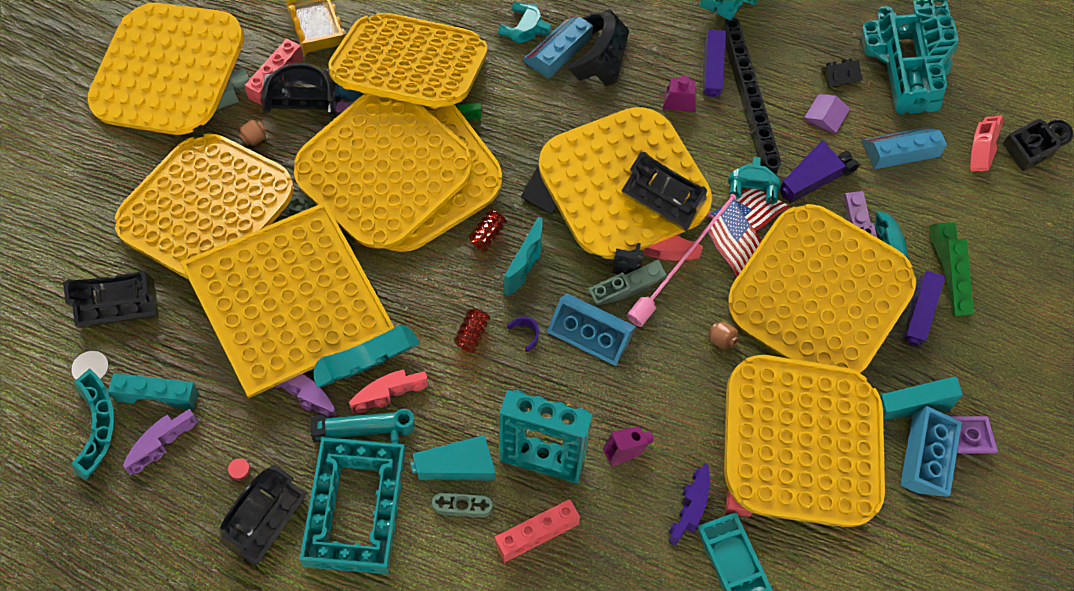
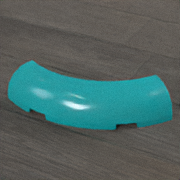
(890, 232)
(364, 356)
(98, 400)

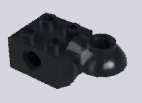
(1037, 141)

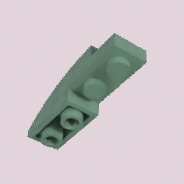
(628, 285)

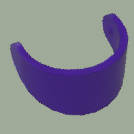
(530, 323)

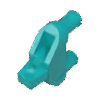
(529, 25)
(755, 177)

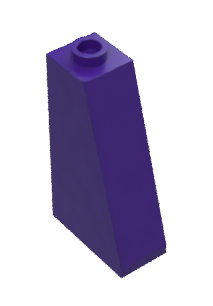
(713, 62)
(812, 173)
(923, 307)

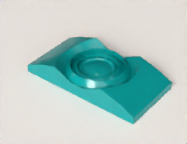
(524, 259)
(733, 555)

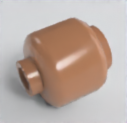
(252, 133)
(723, 335)

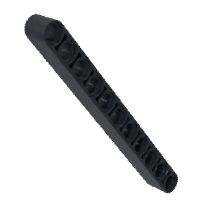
(751, 96)

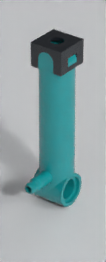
(362, 425)

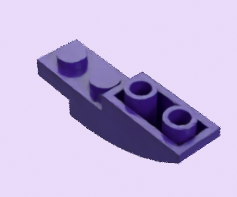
(694, 504)

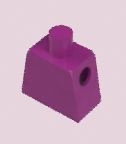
(680, 94)
(626, 444)

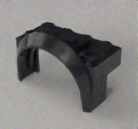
(607, 54)
(282, 96)
(665, 193)
(115, 299)
(252, 507)

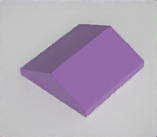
(827, 112)
(975, 435)

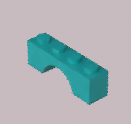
(172, 392)

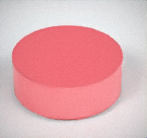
(239, 469)

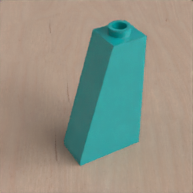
(938, 395)
(455, 461)

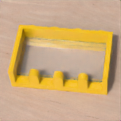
(315, 24)

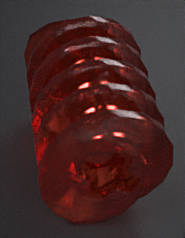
(487, 230)
(471, 329)

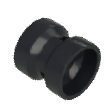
(850, 164)

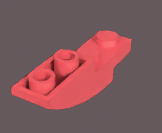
(984, 143)
(673, 249)
(379, 392)

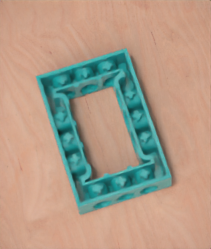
(513, 427)
(354, 454)

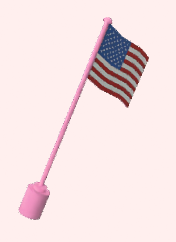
(755, 209)
(733, 239)

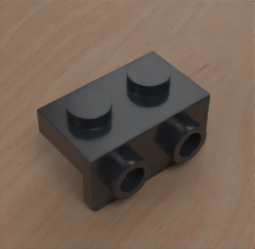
(842, 73)
(627, 261)

